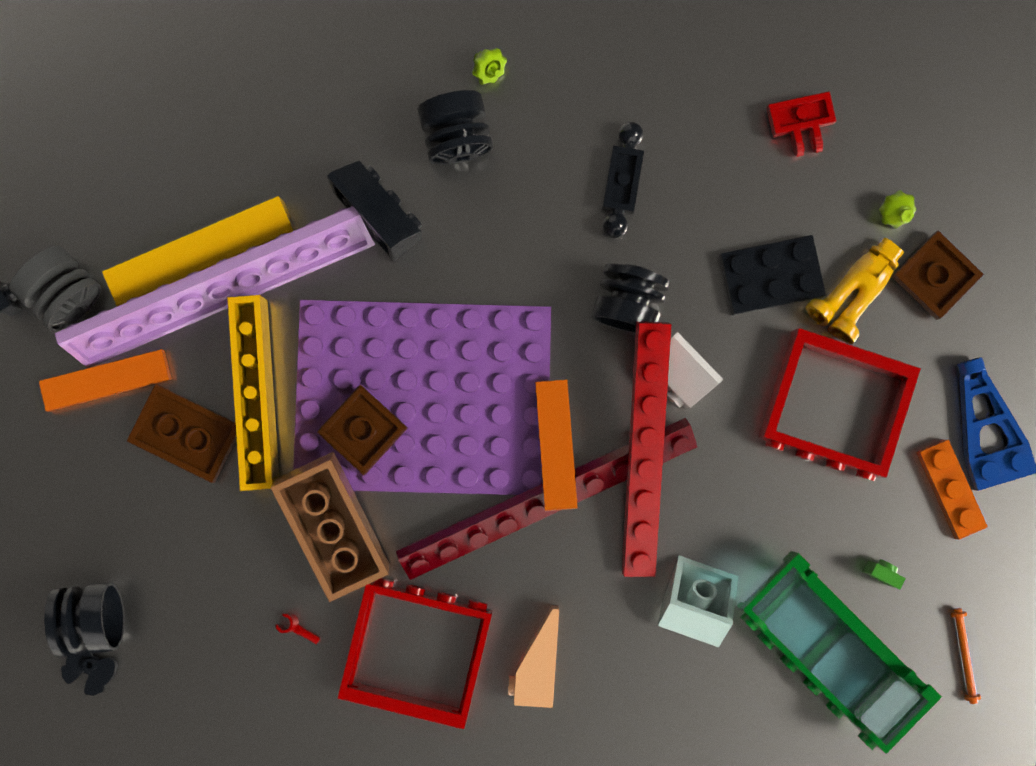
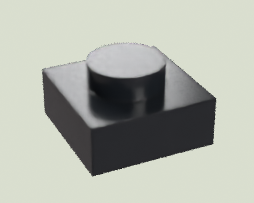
(8, 302)

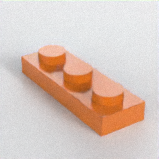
(951, 489)

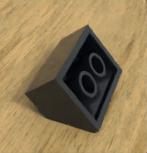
(379, 208)

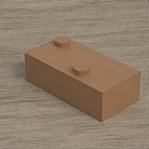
(330, 526)

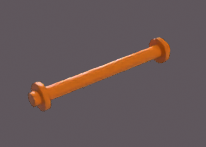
(959, 616)

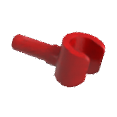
(296, 628)

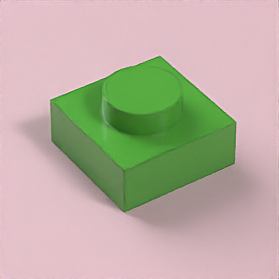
(885, 573)

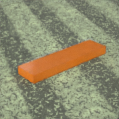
(105, 380)
(556, 445)

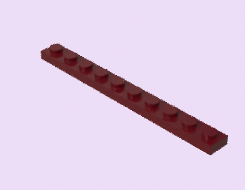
(529, 507)

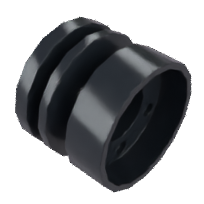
(455, 127)
(631, 292)
(84, 619)

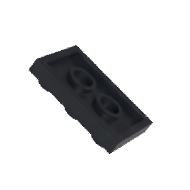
(772, 275)

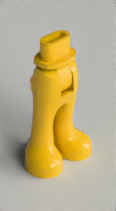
(868, 276)

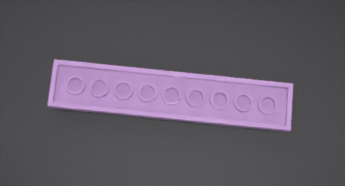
(207, 290)

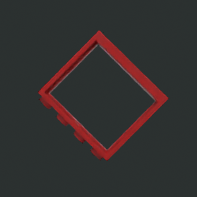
(836, 460)
(403, 703)

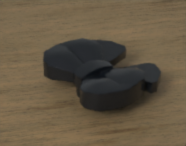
(99, 671)

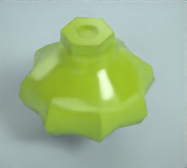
(488, 65)
(897, 209)

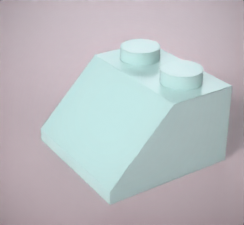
(699, 601)

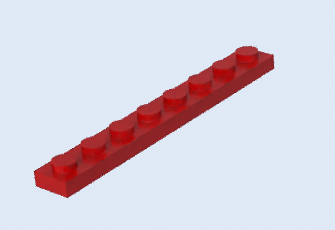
(646, 448)

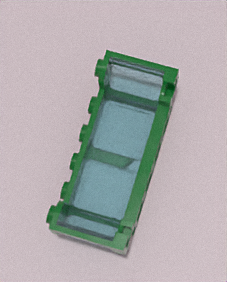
(837, 654)

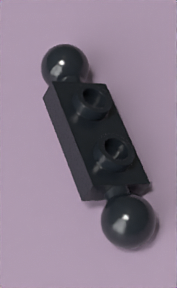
(623, 179)

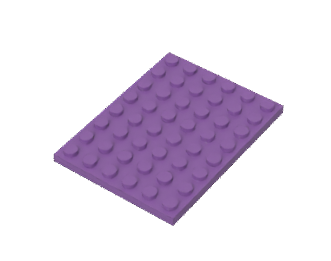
(447, 372)

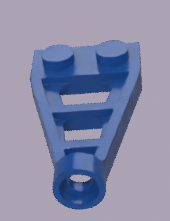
(1000, 465)

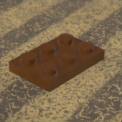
(184, 433)

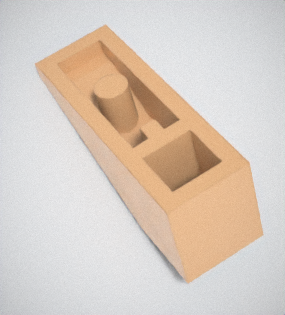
(536, 669)

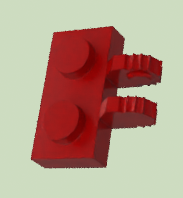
(802, 115)

